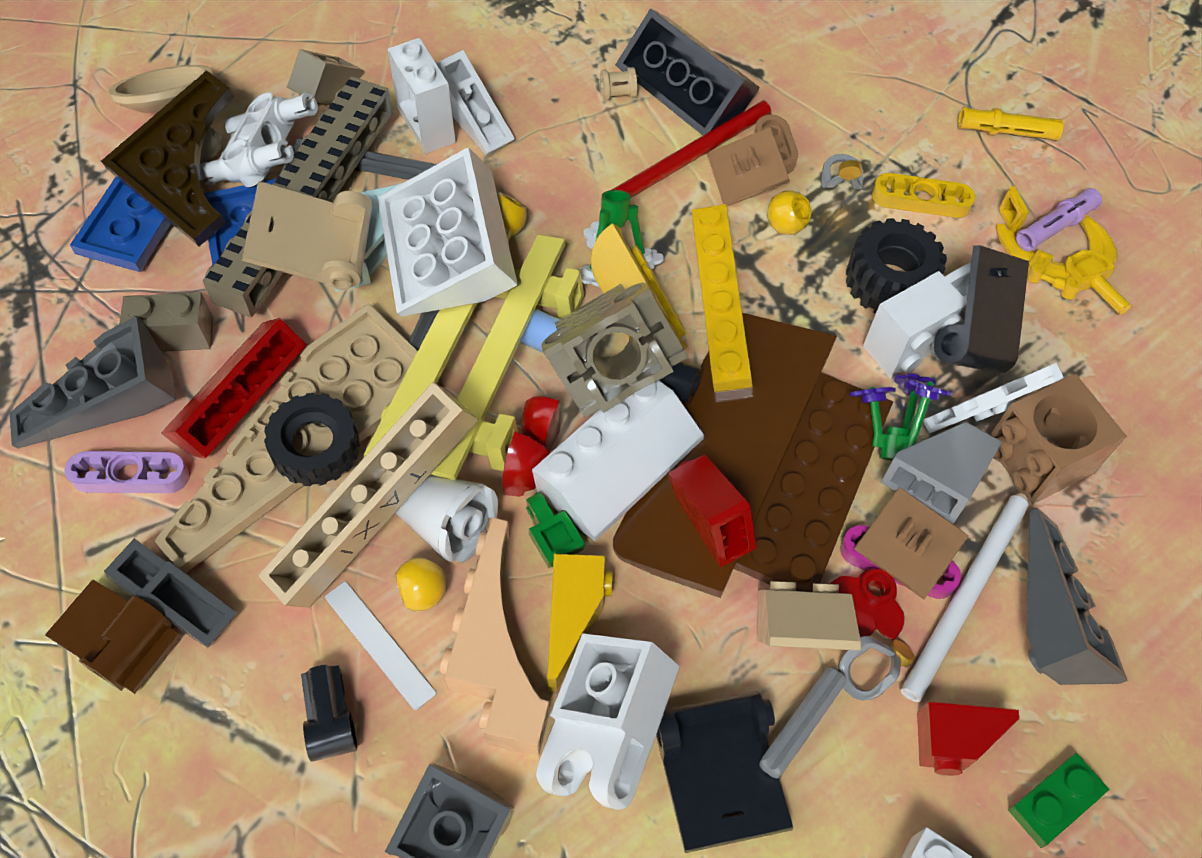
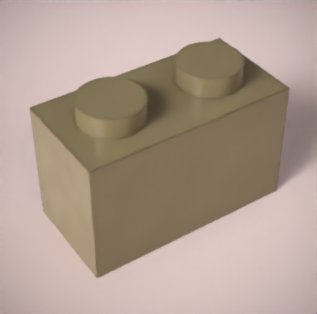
(173, 320)

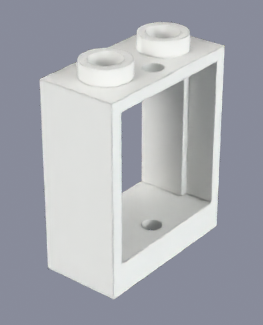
(422, 95)

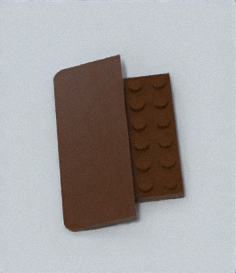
(785, 445)

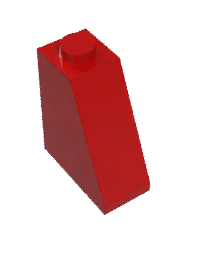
(714, 509)

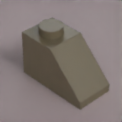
(320, 75)

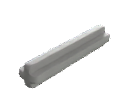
(802, 722)

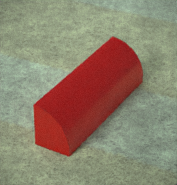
(234, 388)

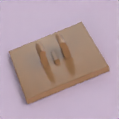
(748, 167)
(911, 543)

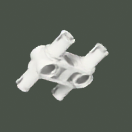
(258, 139)

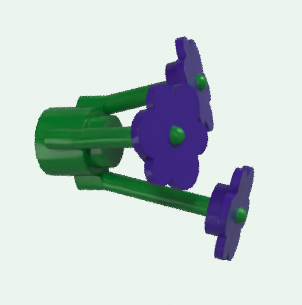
(901, 438)

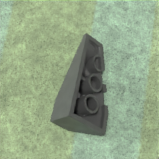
(109, 385)
(1059, 624)

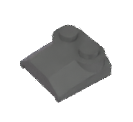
(450, 818)

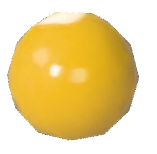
(512, 212)
(789, 212)
(420, 584)

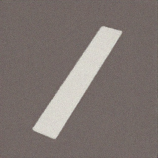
(380, 646)

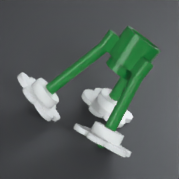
(617, 210)

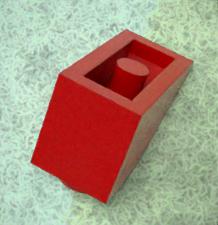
(959, 734)

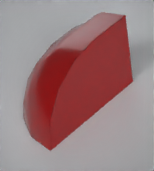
(541, 420)
(520, 460)

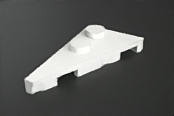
(995, 400)

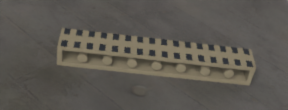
(316, 170)

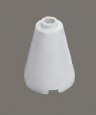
(450, 515)

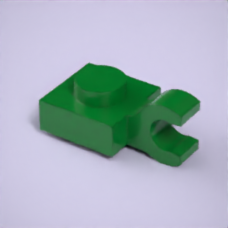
(552, 532)

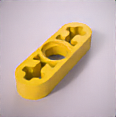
(948, 190)

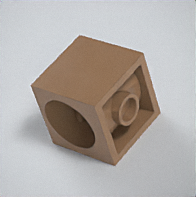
(1068, 417)

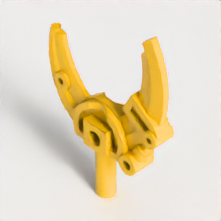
(1080, 271)

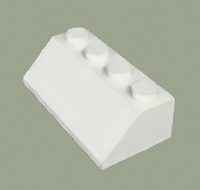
(617, 458)

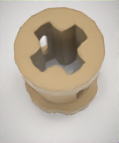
(628, 77)

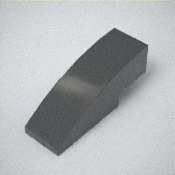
(170, 592)

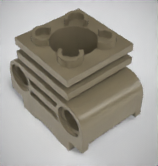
(608, 380)

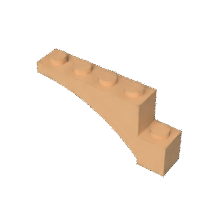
(484, 656)

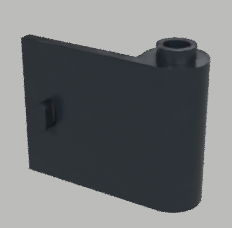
(992, 314)
(715, 771)

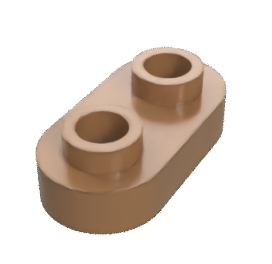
(782, 137)

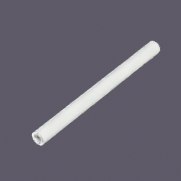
(964, 599)

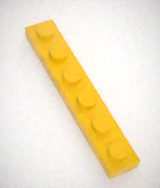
(721, 299)

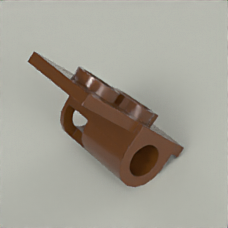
(114, 636)

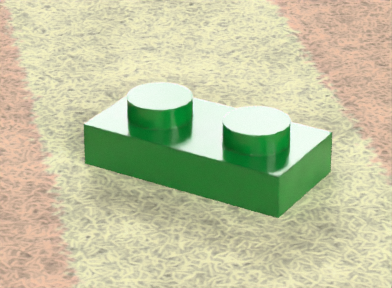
(1058, 800)

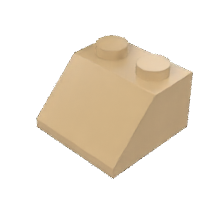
(807, 618)

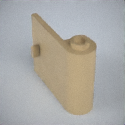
(309, 234)

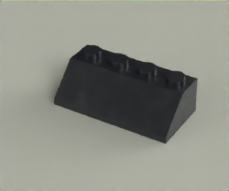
(686, 74)

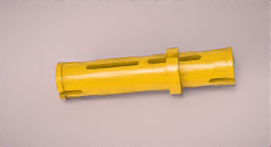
(996, 121)

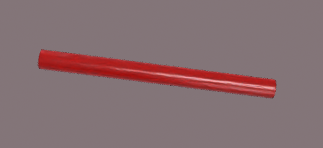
(694, 149)

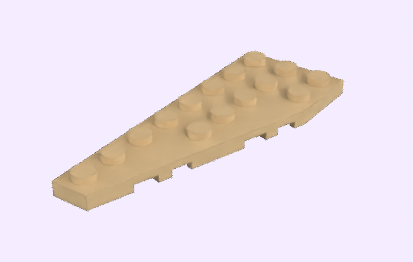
(354, 362)

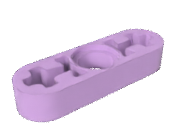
(111, 463)

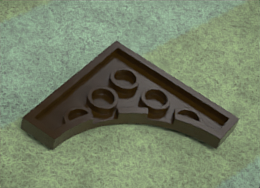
(164, 158)

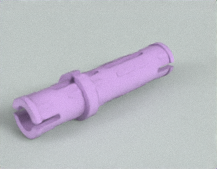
(1079, 205)

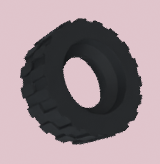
(304, 411)

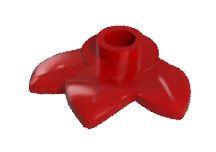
(874, 611)

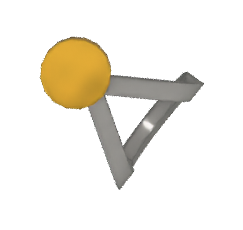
(849, 169)
(900, 656)

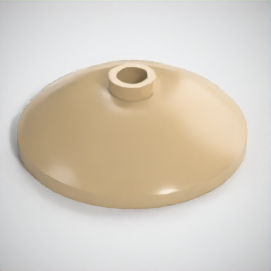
(156, 88)

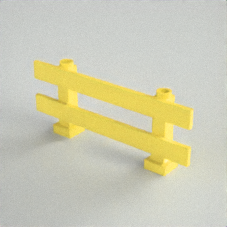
(533, 289)

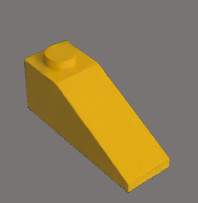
(575, 607)

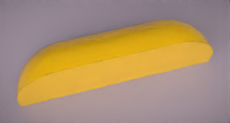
(618, 264)

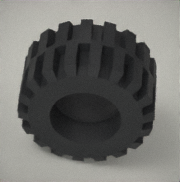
(896, 245)

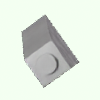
(944, 468)

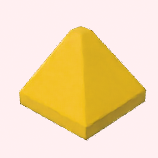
(1013, 210)

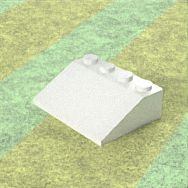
(446, 237)

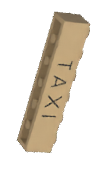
(368, 497)

